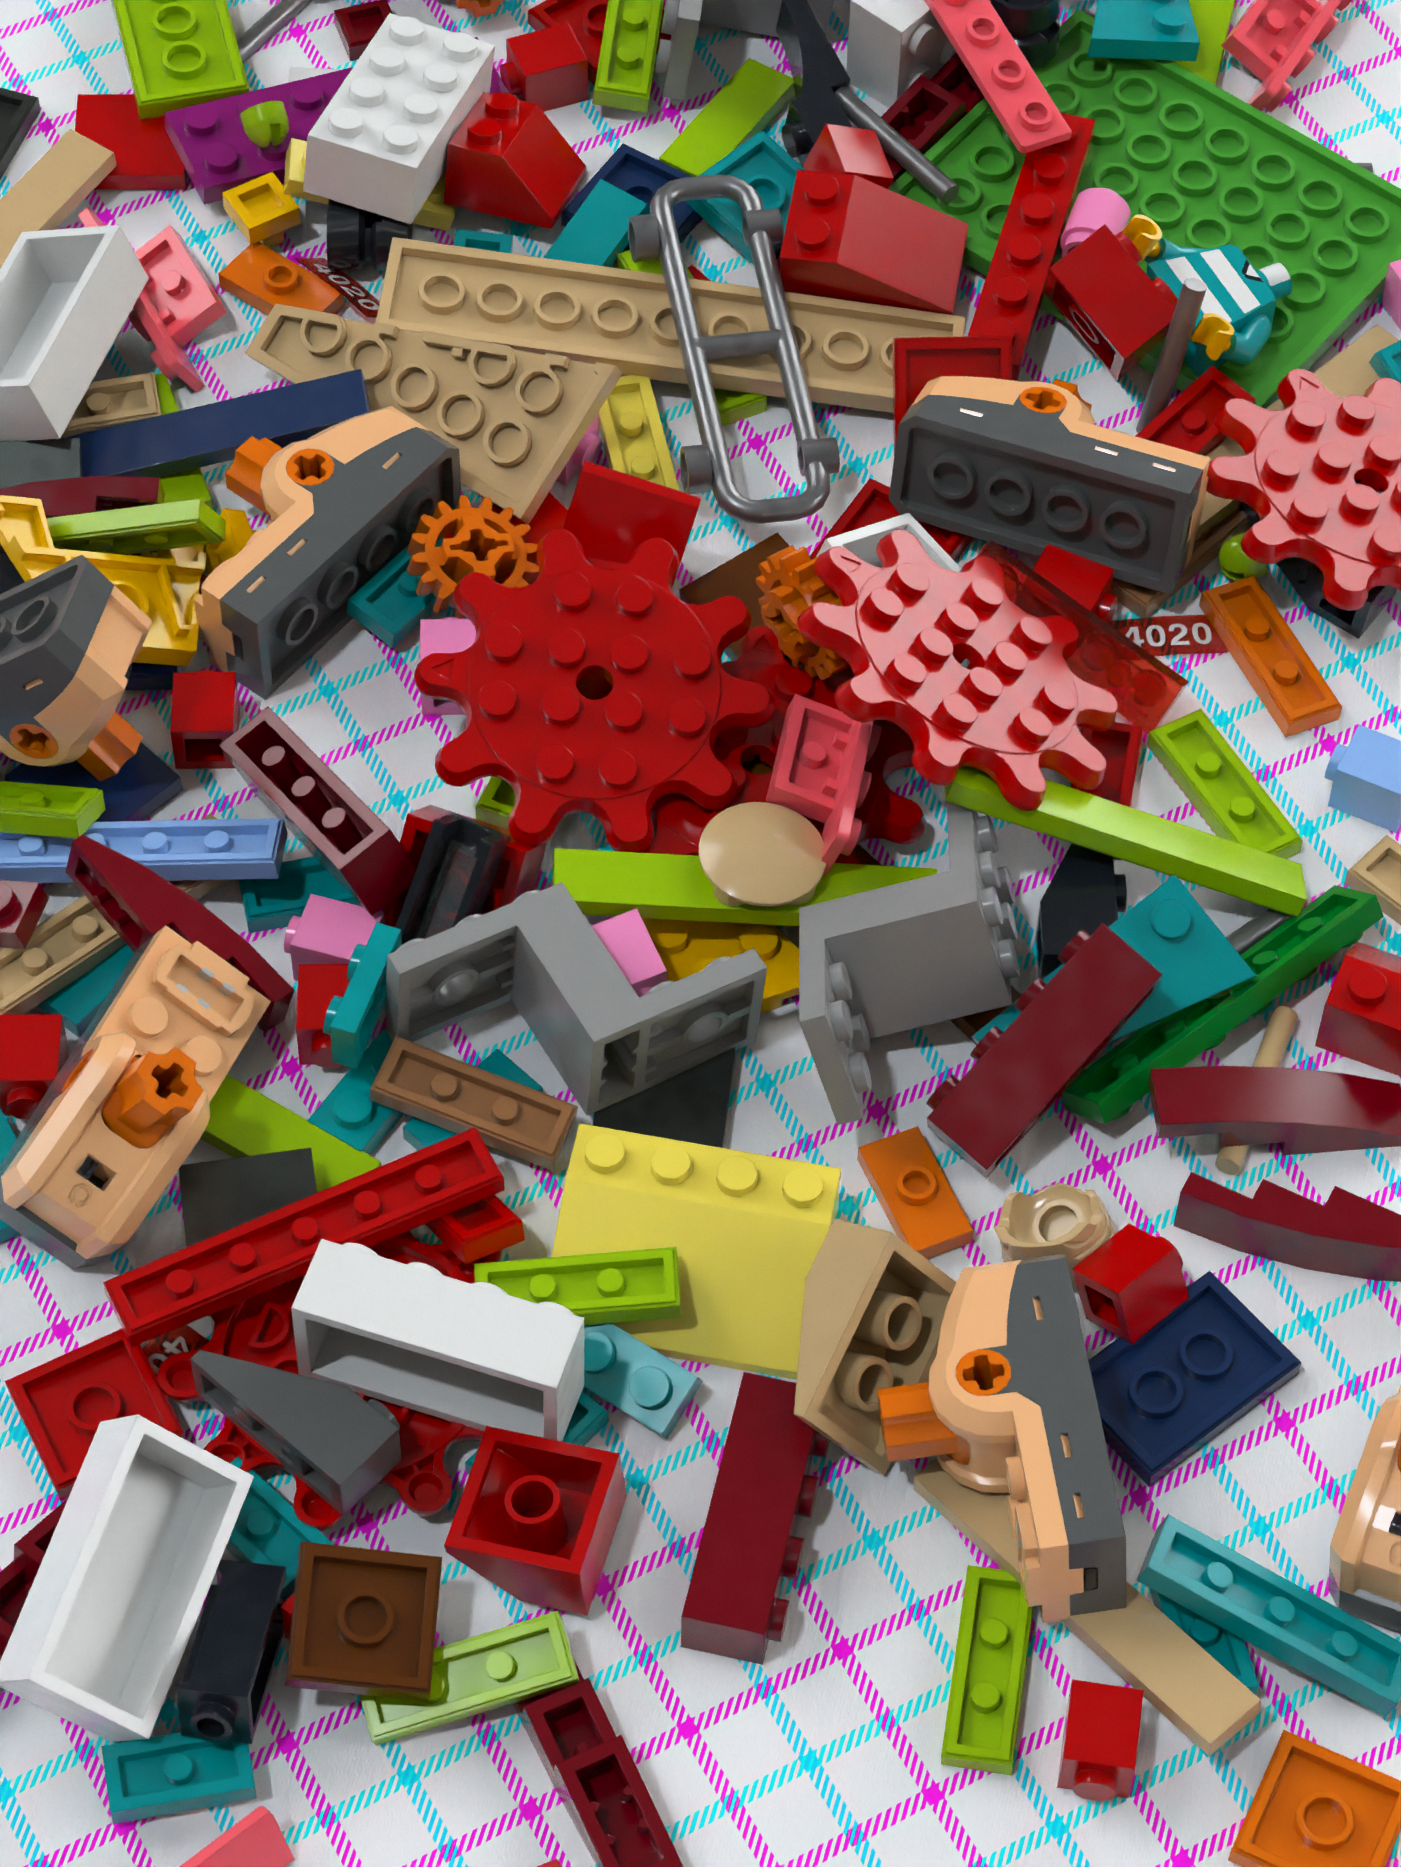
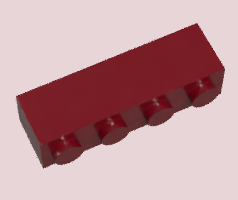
(320, 810)
(1043, 1049)
(752, 1525)

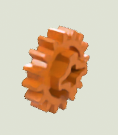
(480, 544)
(788, 589)

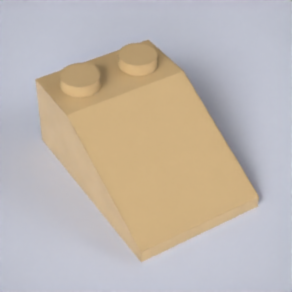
(865, 1327)

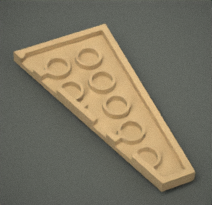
(501, 406)

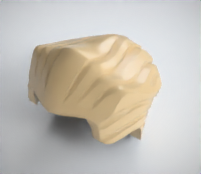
(1053, 1223)

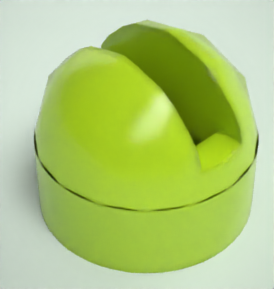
(266, 123)
(1236, 563)

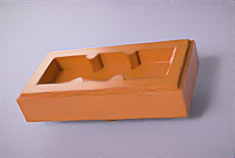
(268, 279)
(915, 1193)

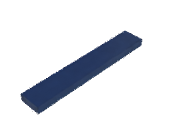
(216, 430)

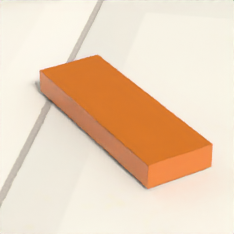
(1270, 656)

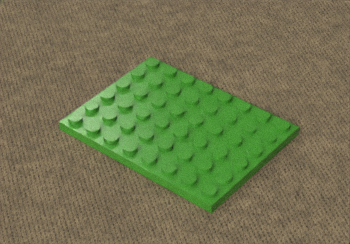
(1208, 179)

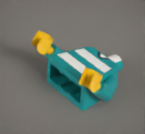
(1237, 302)

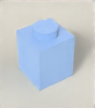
(1367, 778)

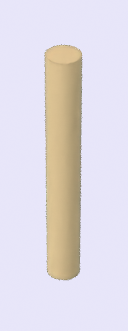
(1269, 1055)

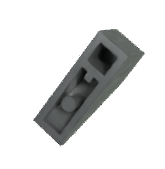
(306, 1423)

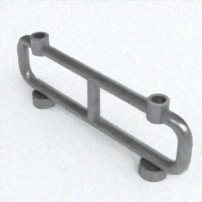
(708, 465)

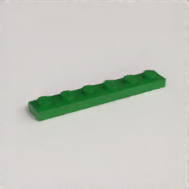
(1278, 960)

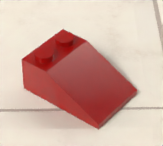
(870, 245)

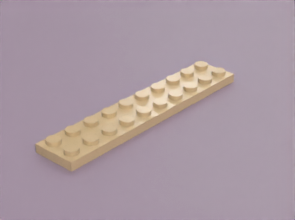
(629, 322)

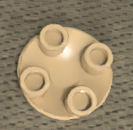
(761, 855)

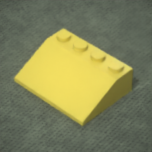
(740, 1233)

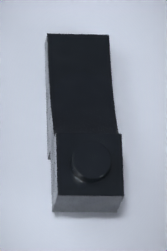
(815, 75)

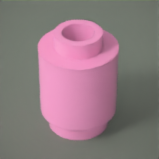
(1090, 212)

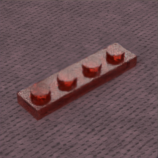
(1103, 655)

